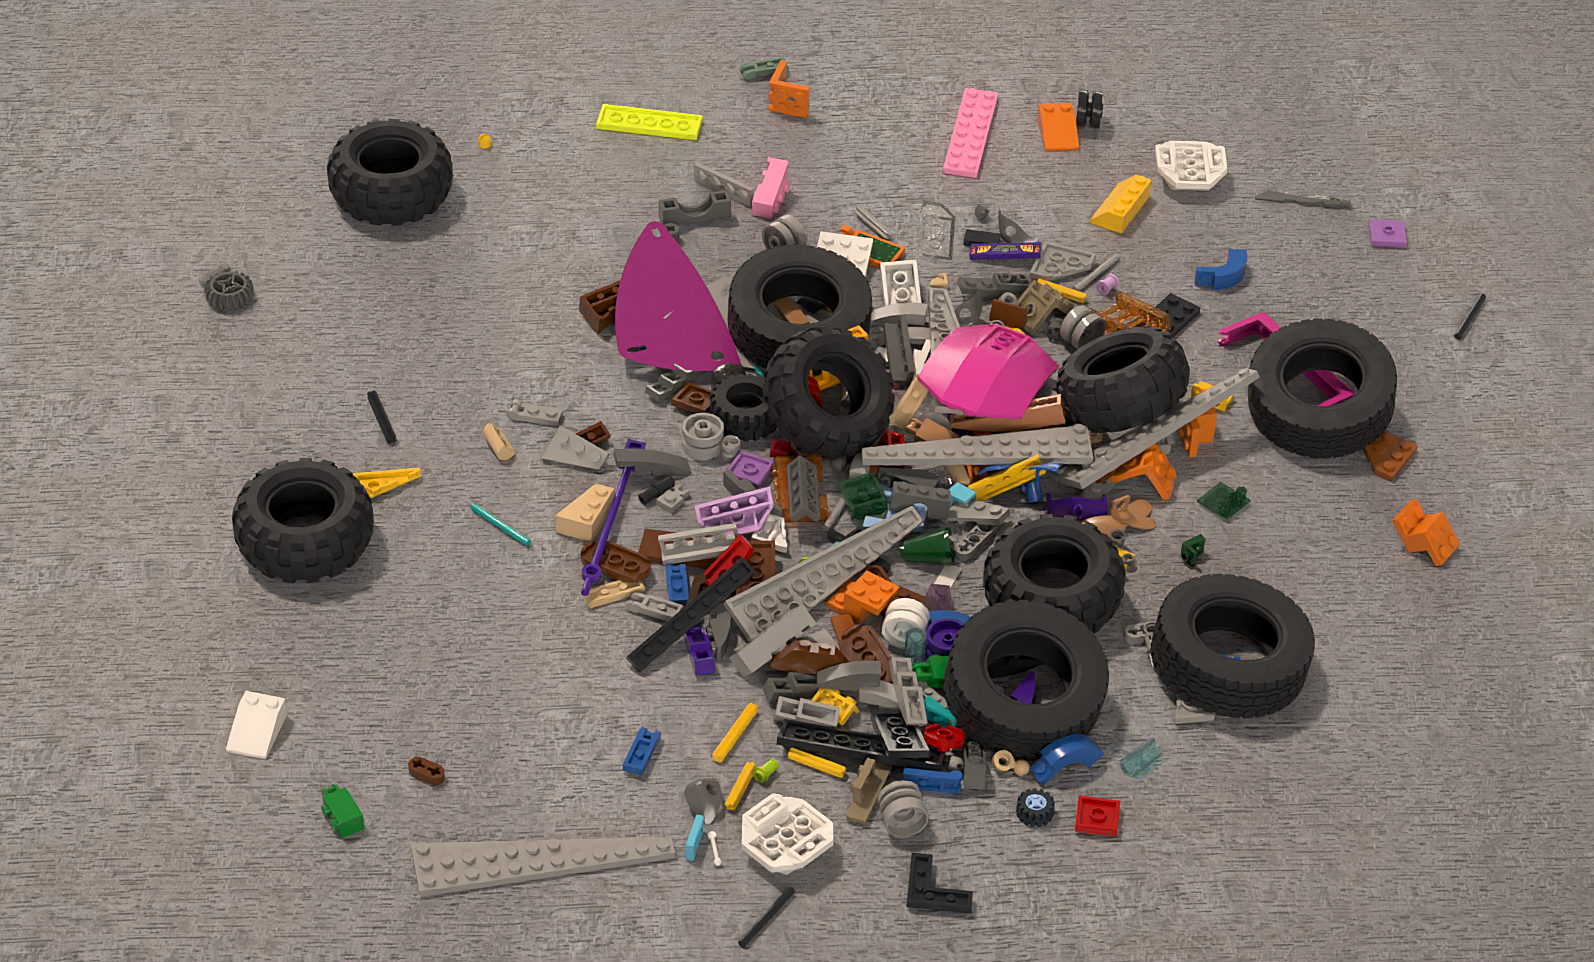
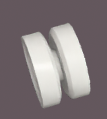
(902, 616)

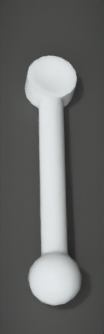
(712, 836)

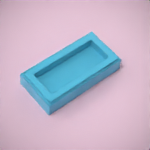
(694, 837)

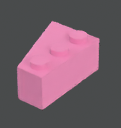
(772, 190)

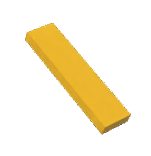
(1006, 479)

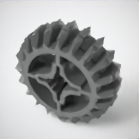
(229, 290)

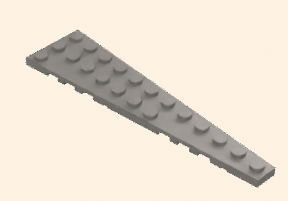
(941, 323)
(1052, 445)

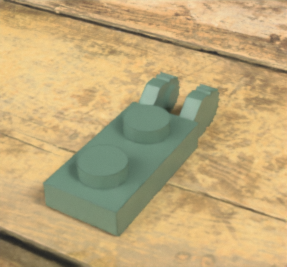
(760, 68)

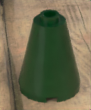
(930, 548)

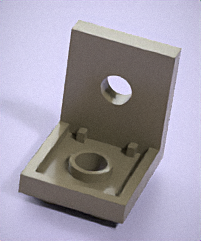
(1044, 300)

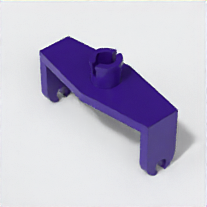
(1076, 506)

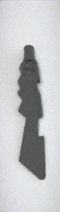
(1303, 199)

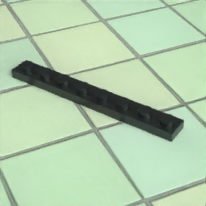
(690, 615)

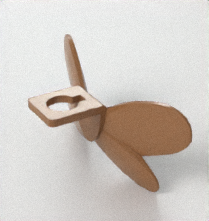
(1132, 515)

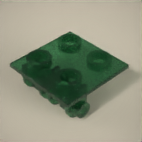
(1224, 500)

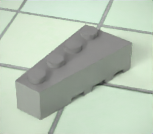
(771, 640)

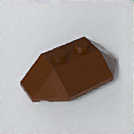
(807, 657)

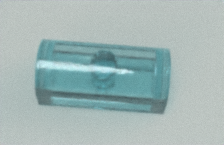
(915, 645)
(1140, 758)

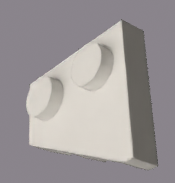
(773, 530)

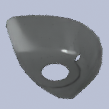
(1019, 237)
(974, 304)
(701, 800)

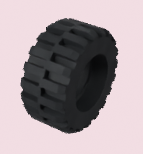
(740, 392)

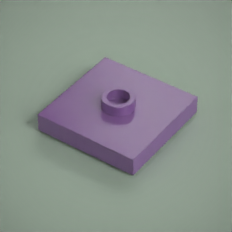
(1387, 233)
(751, 467)

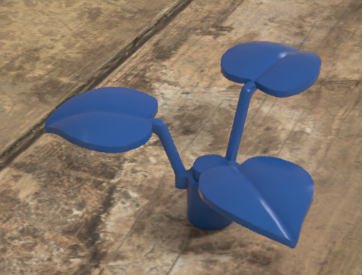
(1033, 488)

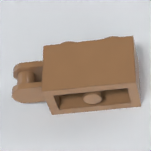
(928, 430)

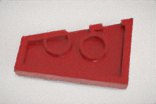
(737, 550)

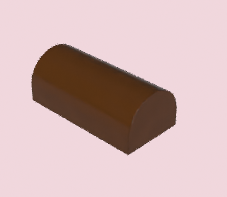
(595, 434)

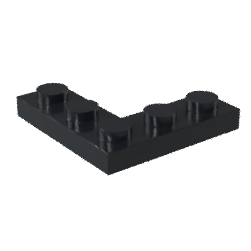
(926, 897)

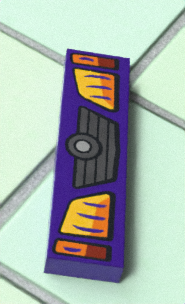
(1005, 250)

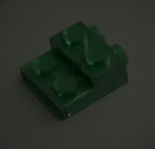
(863, 496)

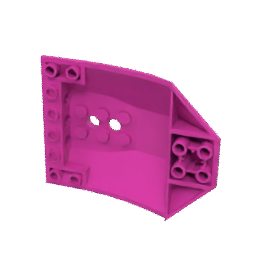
(987, 371)

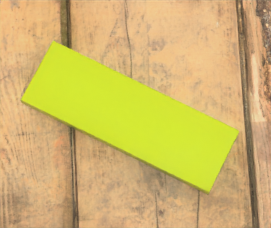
(649, 122)

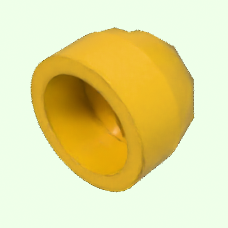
(484, 141)

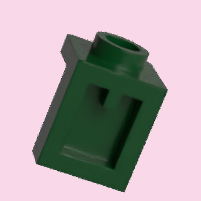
(1192, 549)

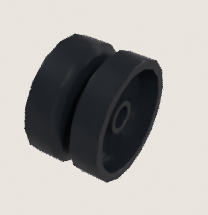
(1090, 109)

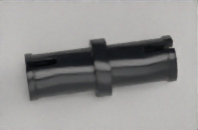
(656, 490)

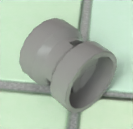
(730, 448)

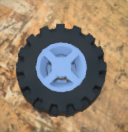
(1035, 807)

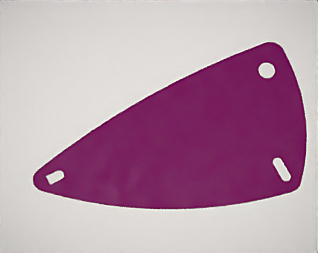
(652, 285)

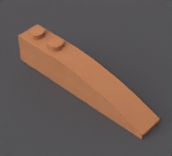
(1039, 414)

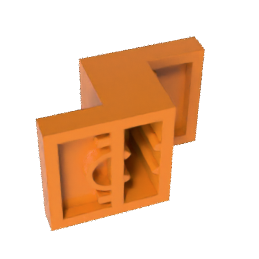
(1198, 431)
(1426, 532)
(864, 596)

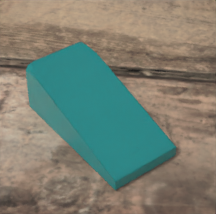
(937, 713)

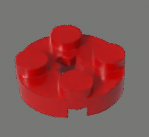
(943, 738)

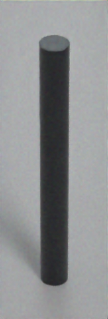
(1466, 322)
(762, 921)

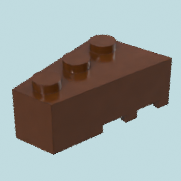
(600, 306)

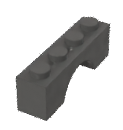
(714, 207)

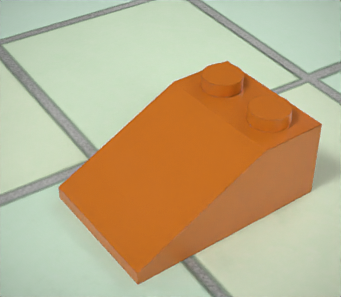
(1058, 126)

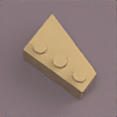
(586, 513)

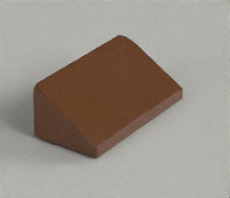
(1009, 314)

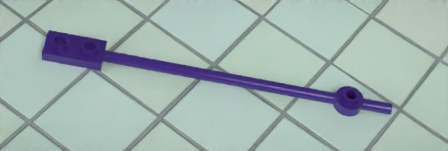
(592, 572)

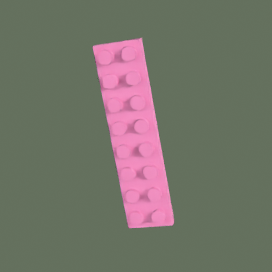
(970, 133)

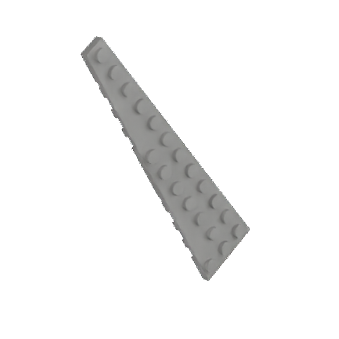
(1139, 439)
(819, 575)
(475, 865)

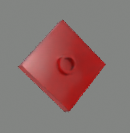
(1097, 816)

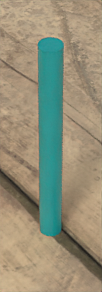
(500, 524)

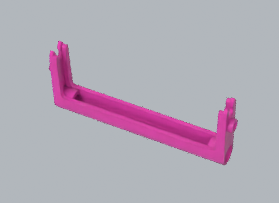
(1264, 325)

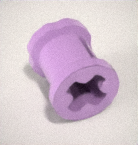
(1104, 286)

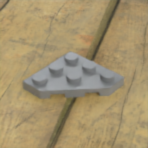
(1060, 261)

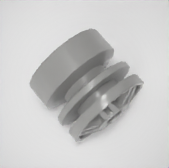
(902, 808)

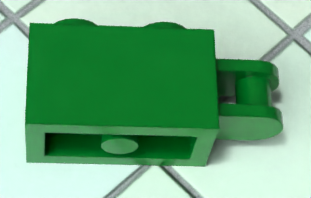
(933, 671)
(341, 810)

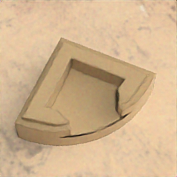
(940, 281)

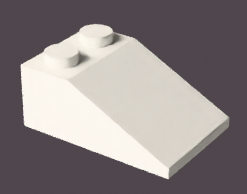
(900, 282)
(256, 724)

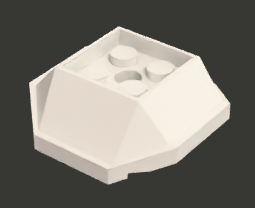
(1190, 164)
(785, 833)

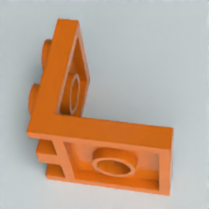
(782, 90)
(1154, 465)

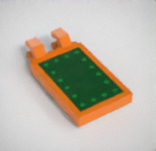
(881, 250)

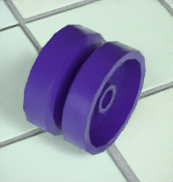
(941, 636)

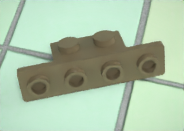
(866, 789)

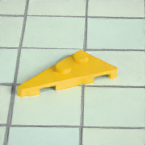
(383, 481)

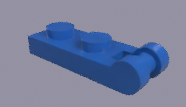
(677, 583)
(641, 751)
(934, 780)

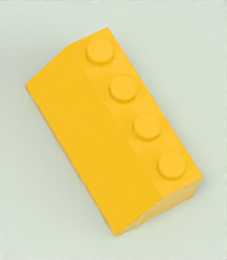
(1123, 204)

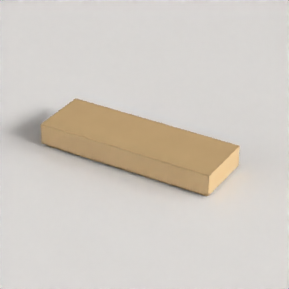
(909, 404)
(612, 592)

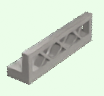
(719, 182)
(700, 546)

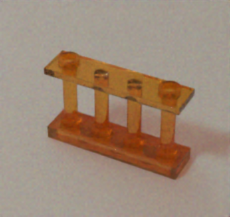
(1136, 308)

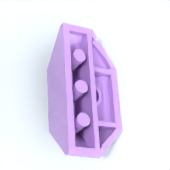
(746, 510)

